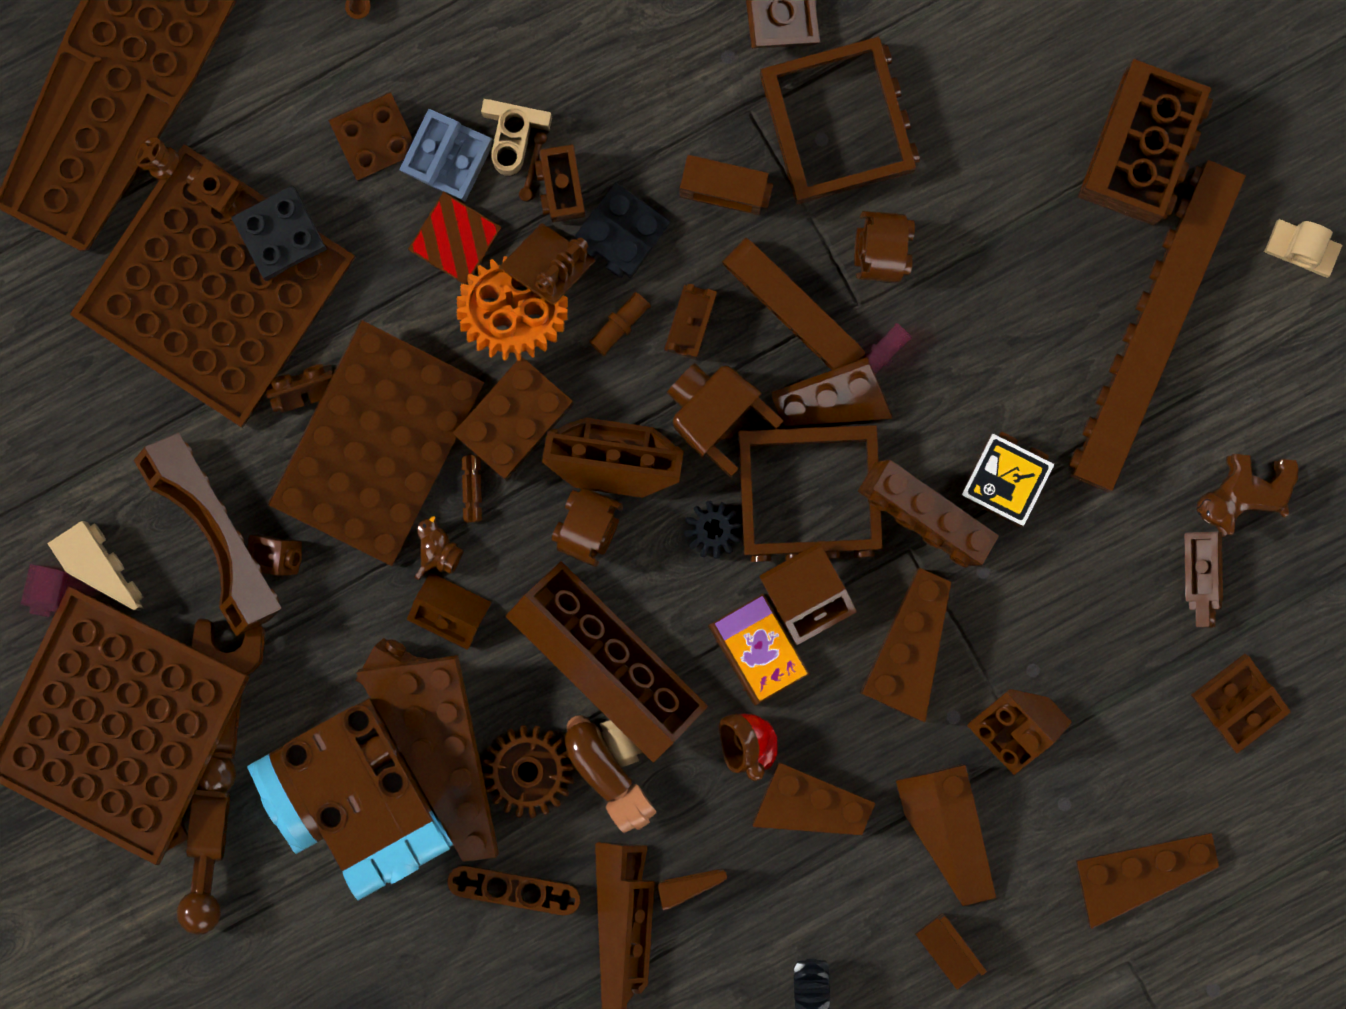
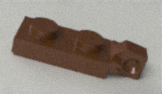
(1204, 575)

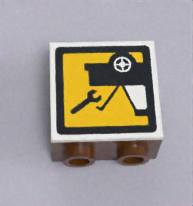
(1007, 479)

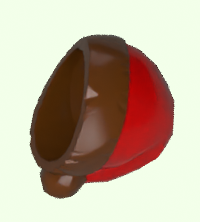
(748, 744)

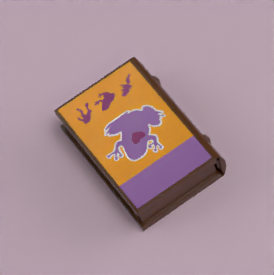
(758, 649)

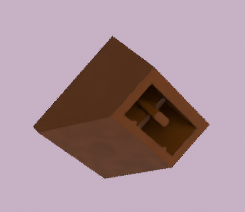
(807, 593)

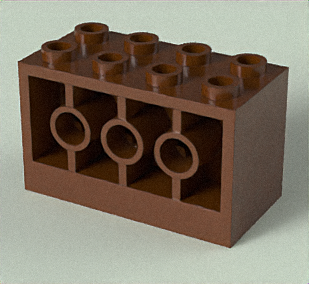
(1123, 148)

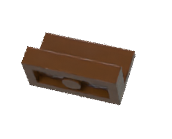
(448, 610)
(950, 951)

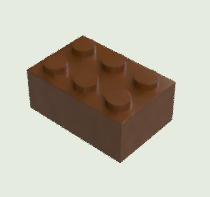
(513, 418)

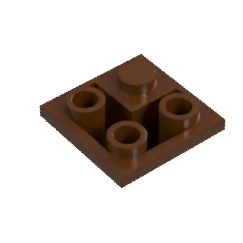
(1019, 727)

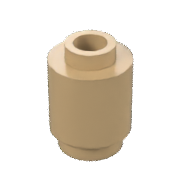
(619, 744)

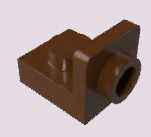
(275, 555)

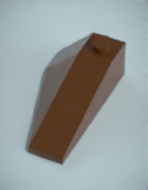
(948, 825)

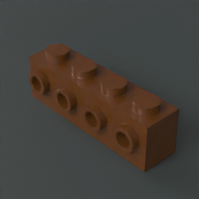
(928, 514)

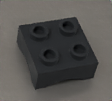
(278, 233)

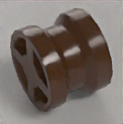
(157, 158)

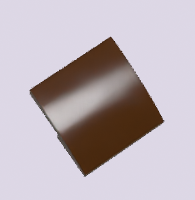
(1240, 703)

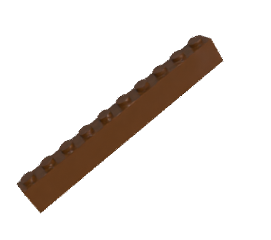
(1157, 325)

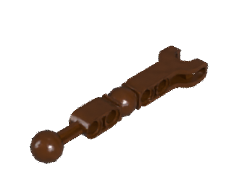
(210, 805)

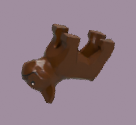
(1247, 492)

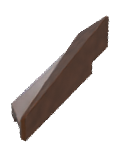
(623, 921)

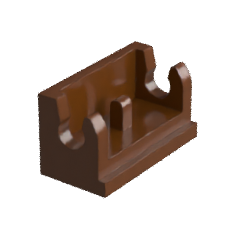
(690, 321)

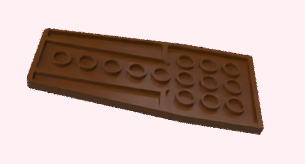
(105, 94)

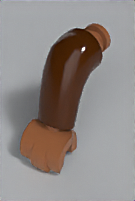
(595, 763)

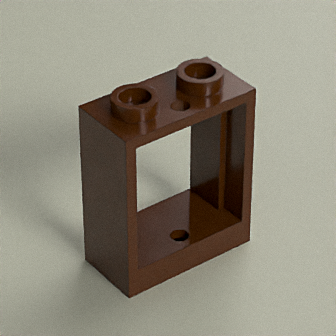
(725, 185)

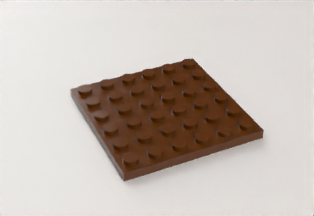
(193, 301)
(116, 724)

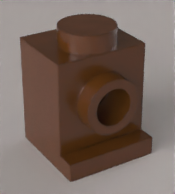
(222, 196)

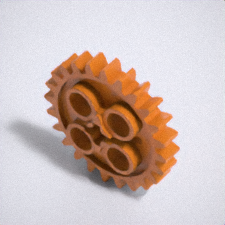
(510, 310)

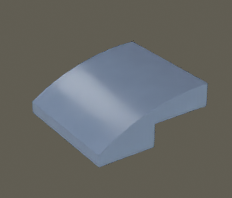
(446, 155)

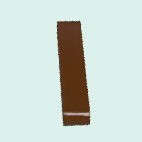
(792, 306)

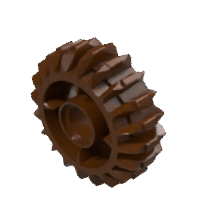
(506, 771)

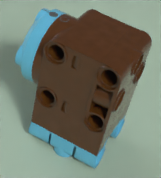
(356, 794)

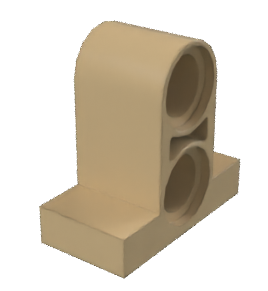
(517, 141)
(1304, 246)

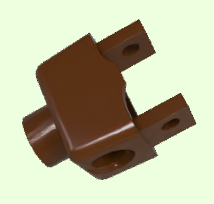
(715, 410)

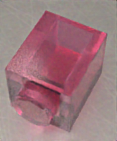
(44, 589)

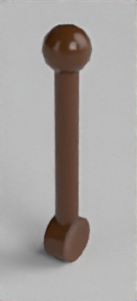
(525, 193)

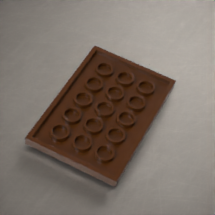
(375, 443)

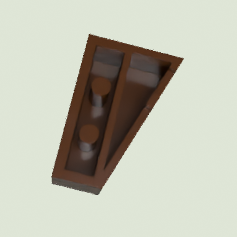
(810, 804)

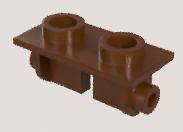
(288, 389)

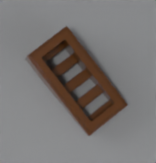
(679, 889)

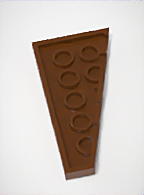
(433, 728)

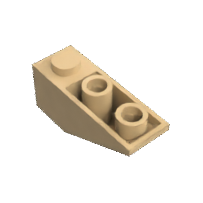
(86, 559)

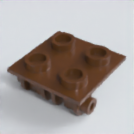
(372, 135)
(548, 263)

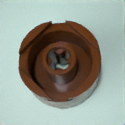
(883, 246)
(587, 526)

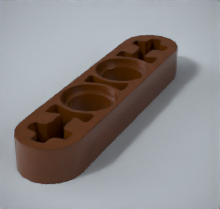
(514, 886)

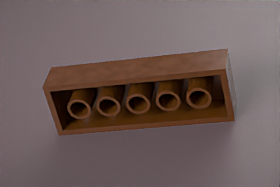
(606, 661)

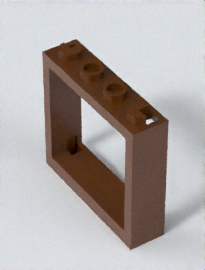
(891, 91)
(764, 552)

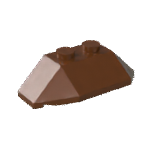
(613, 457)

